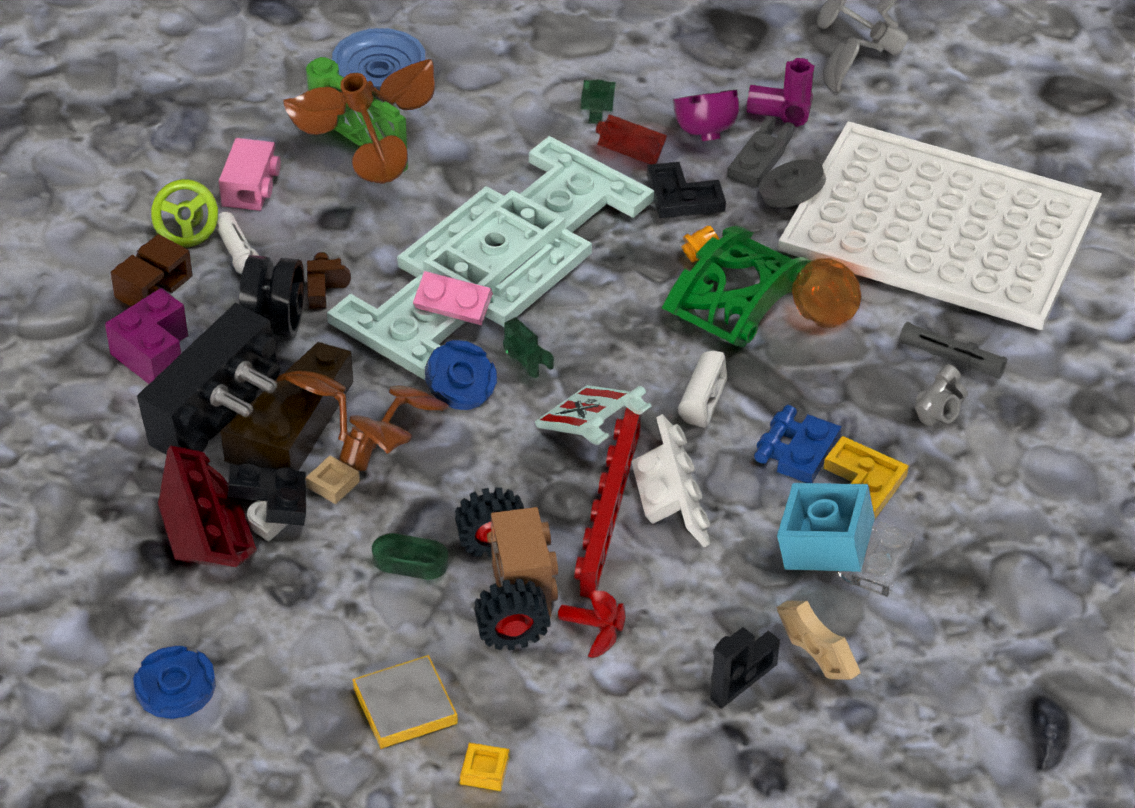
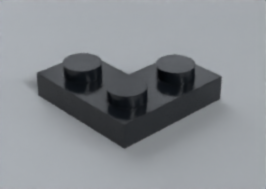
(677, 198)
(280, 488)
(740, 663)

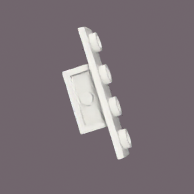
(667, 482)

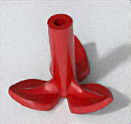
(604, 616)

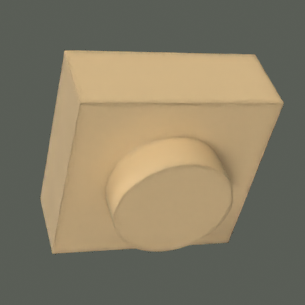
(332, 479)

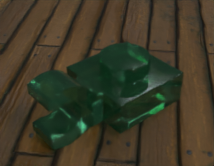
(597, 97)
(523, 345)

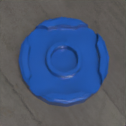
(460, 375)
(174, 682)

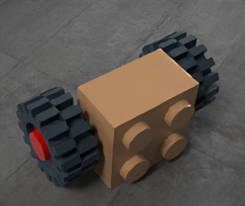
(521, 564)

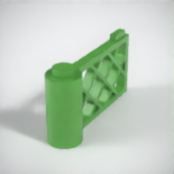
(325, 73)

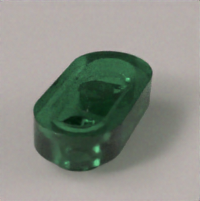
(412, 555)

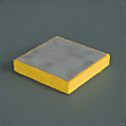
(404, 701)

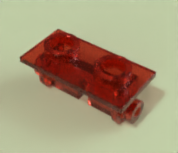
(630, 139)

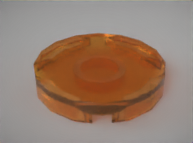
(826, 292)

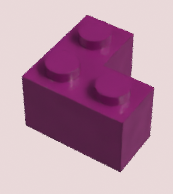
(148, 334)

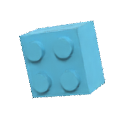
(826, 527)

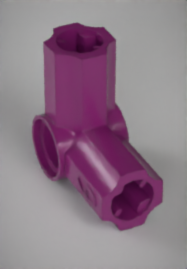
(790, 103)

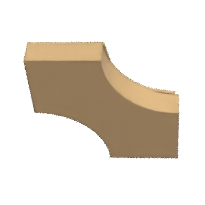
(823, 645)

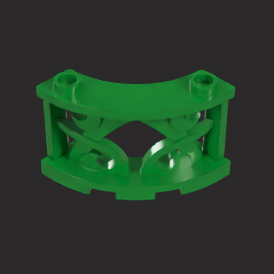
(733, 251)

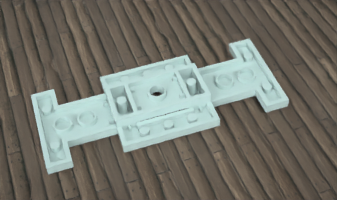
(459, 248)

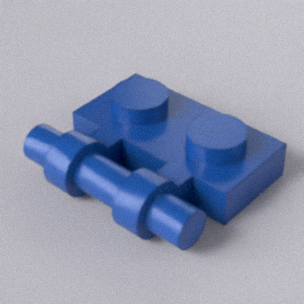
(808, 448)

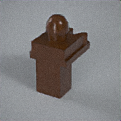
(322, 275)

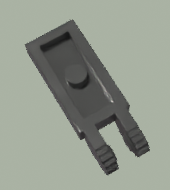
(760, 153)

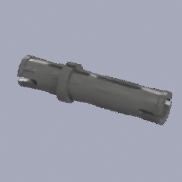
(966, 355)

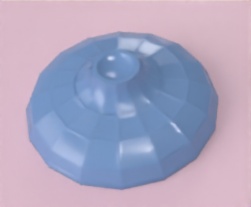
(377, 53)

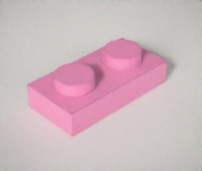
(453, 298)

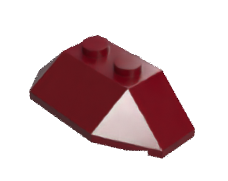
(198, 513)

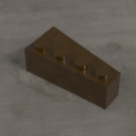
(289, 419)

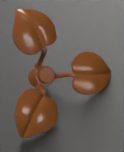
(319, 108)
(368, 432)

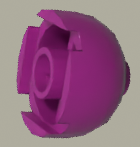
(707, 113)

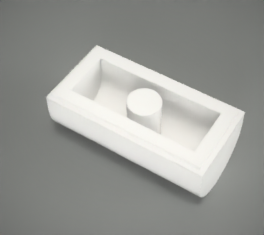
(704, 389)

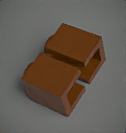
(156, 263)

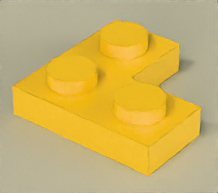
(868, 467)

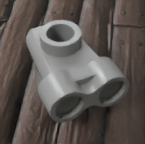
(942, 399)

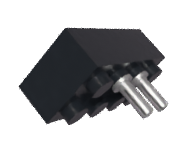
(210, 382)

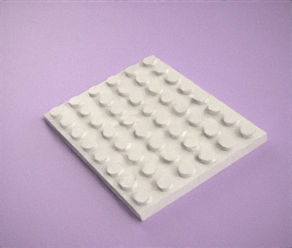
(944, 224)

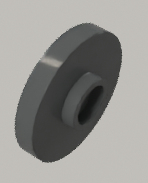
(792, 183)

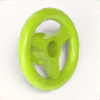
(204, 197)

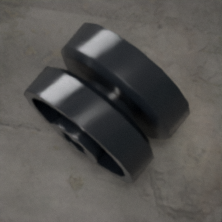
(274, 292)

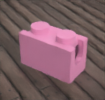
(249, 174)

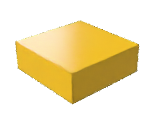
(484, 766)

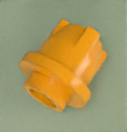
(696, 241)

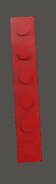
(606, 510)

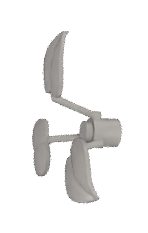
(884, 36)

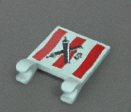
(588, 408)

